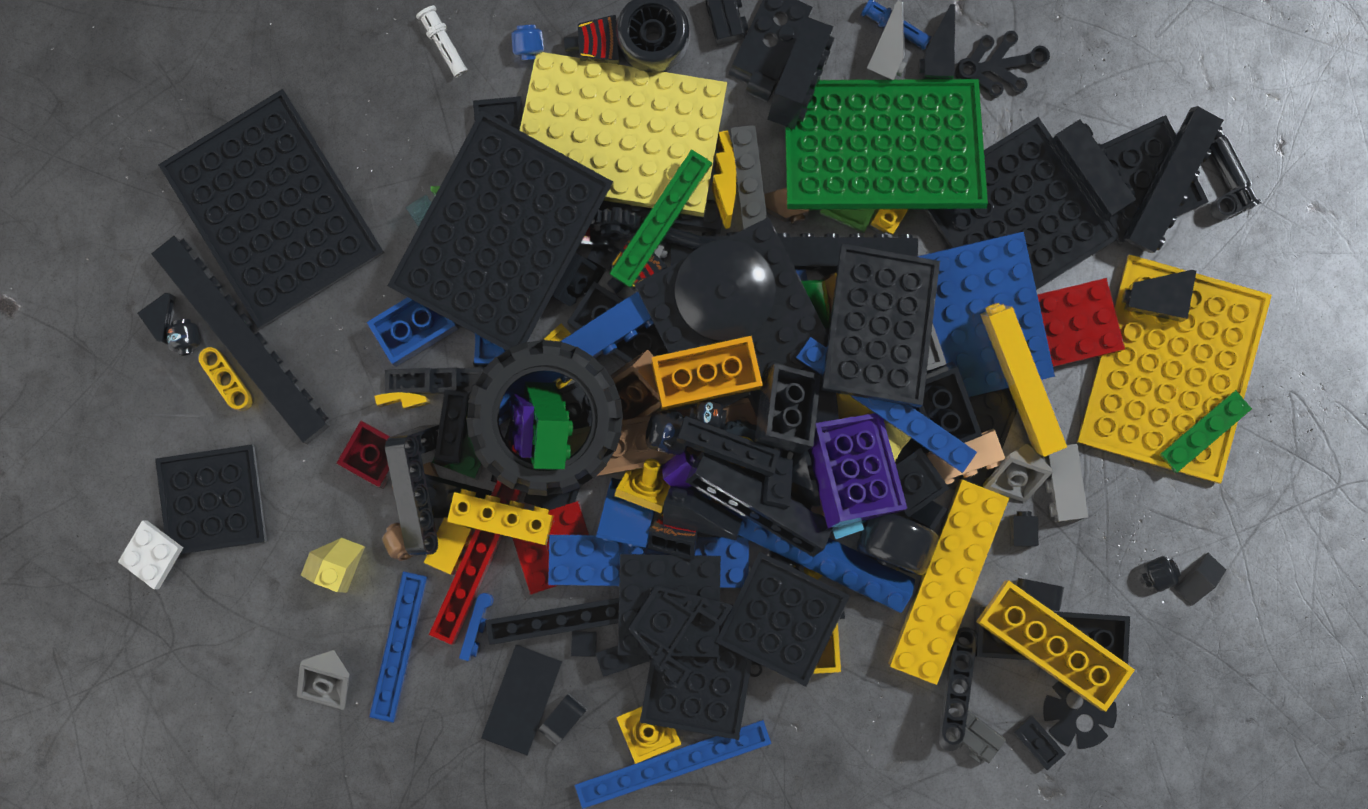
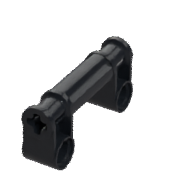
(1241, 195)

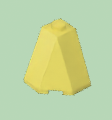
(333, 564)

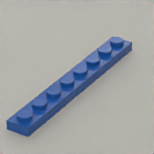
(902, 417)
(671, 765)

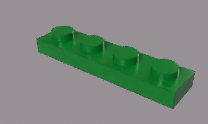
(1205, 431)

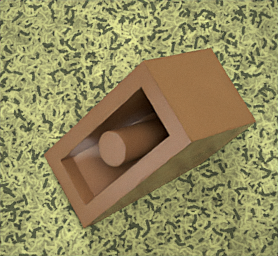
(777, 206)

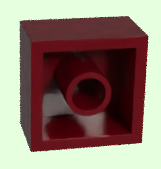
(367, 455)

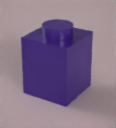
(677, 469)

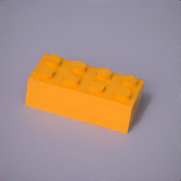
(706, 372)

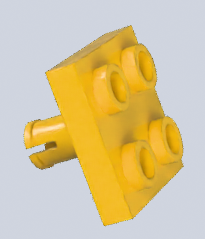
(644, 486)
(646, 739)

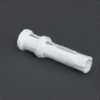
(437, 31)

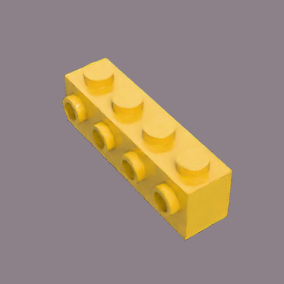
(500, 518)

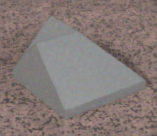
(1019, 474)
(324, 680)

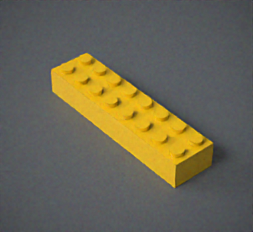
(948, 582)

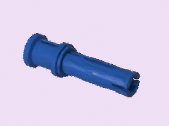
(881, 15)

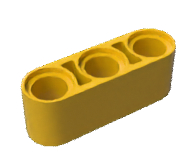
(216, 372)

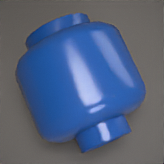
(527, 41)

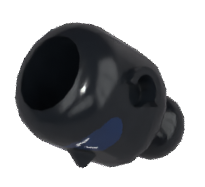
(663, 432)

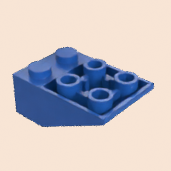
(624, 520)

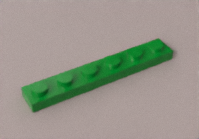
(661, 218)

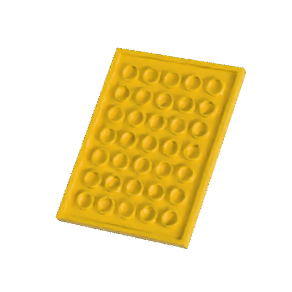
(1174, 371)

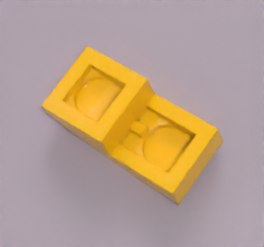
(408, 400)

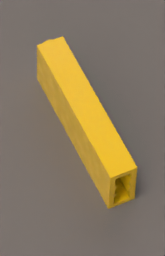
(1023, 379)

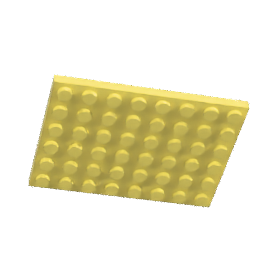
(625, 123)

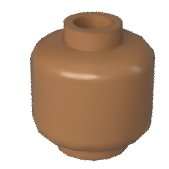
(394, 543)

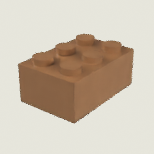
(637, 387)

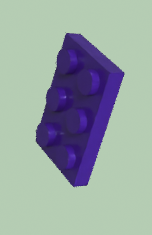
(522, 425)

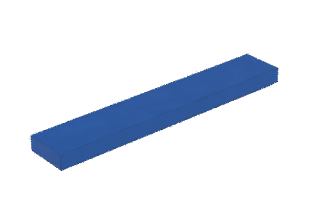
(398, 647)

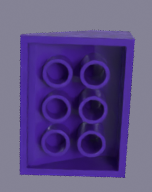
(855, 470)

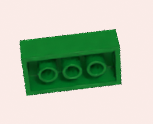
(550, 426)

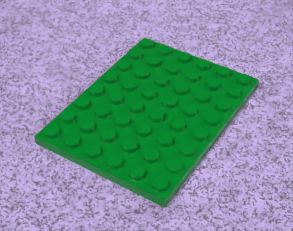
(888, 146)

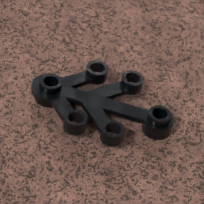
(998, 64)

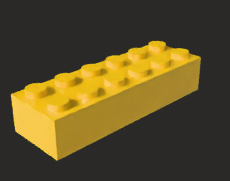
(1055, 645)

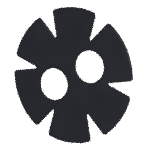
(1066, 727)

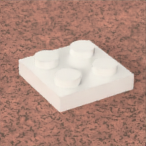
(150, 554)

